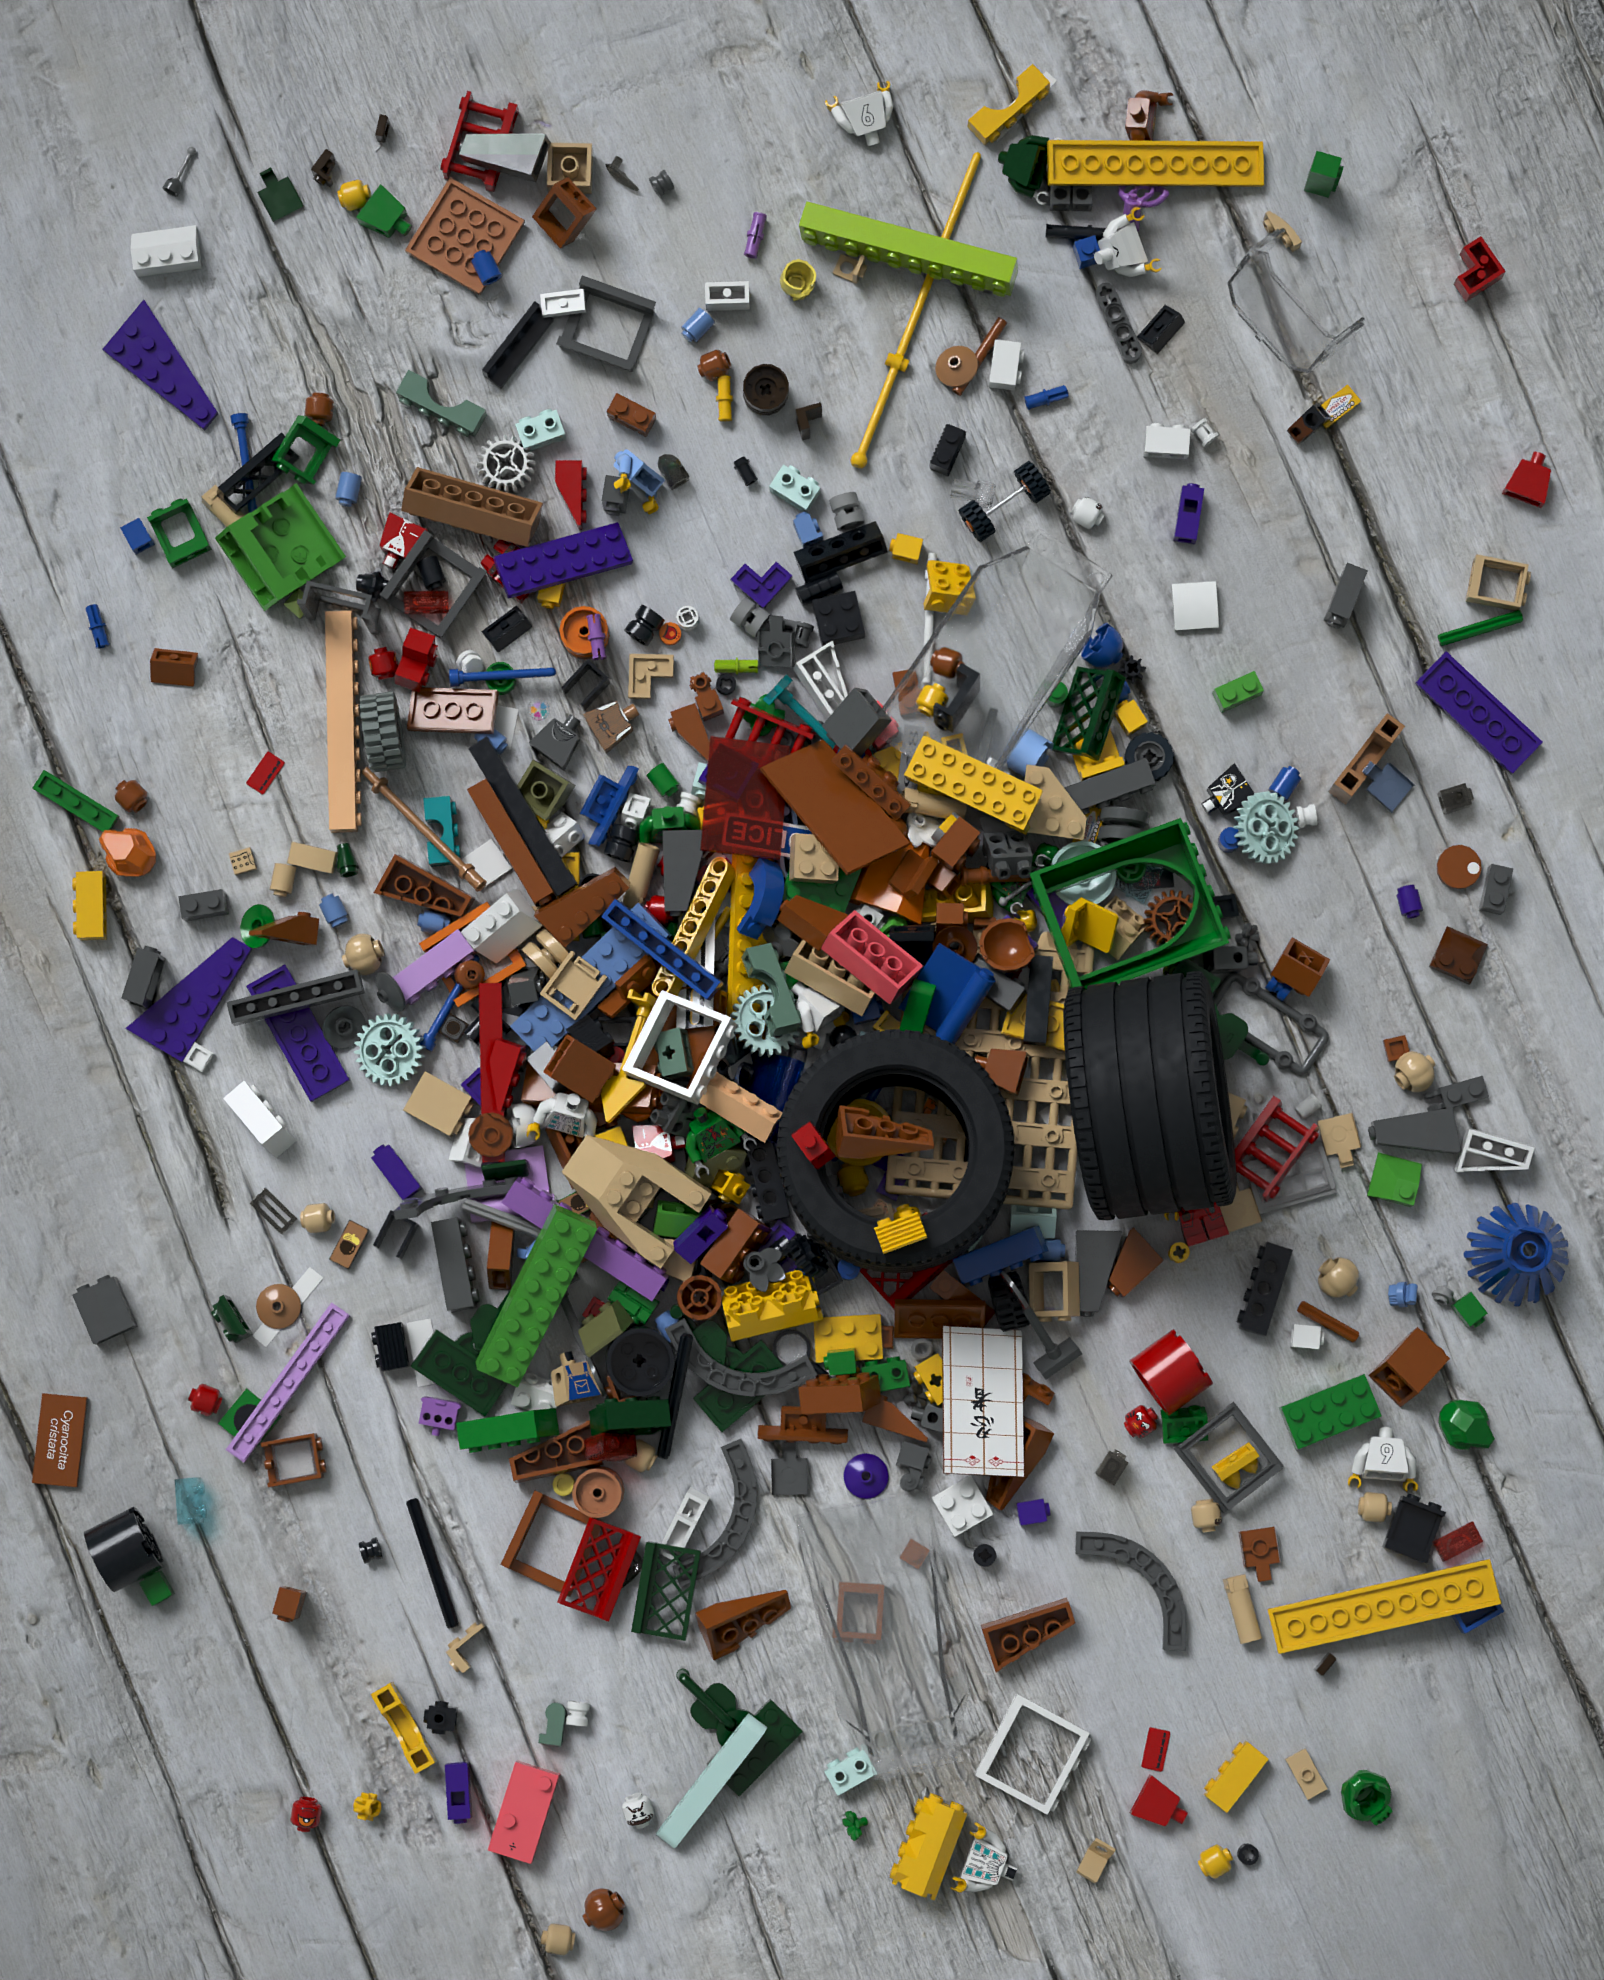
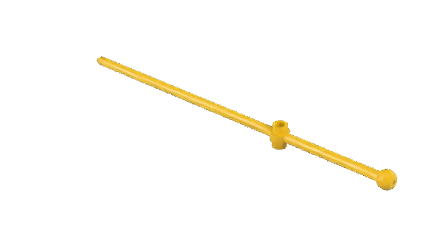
(897, 361)

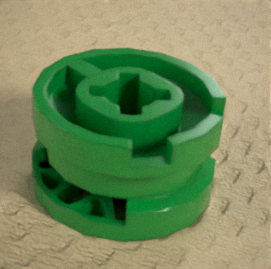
(503, 686)
(1131, 874)

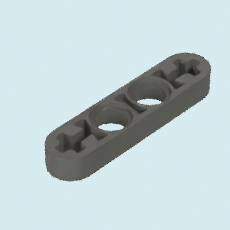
(1115, 324)

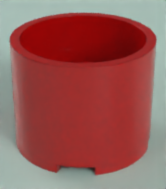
(1171, 1372)

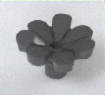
(1248, 937)
(916, 1395)

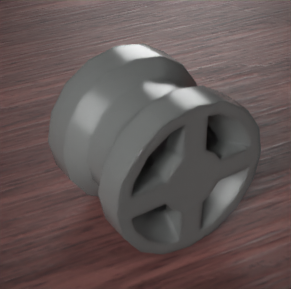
(661, 183)

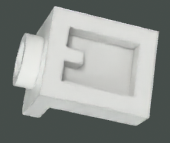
(634, 811)

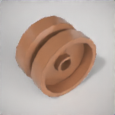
(608, 1482)

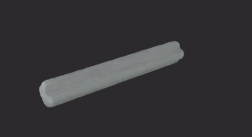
(501, 1217)

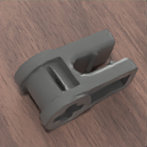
(798, 627)

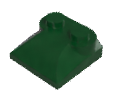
(228, 1314)

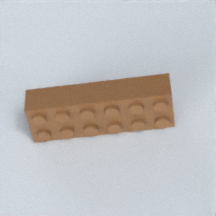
(471, 507)

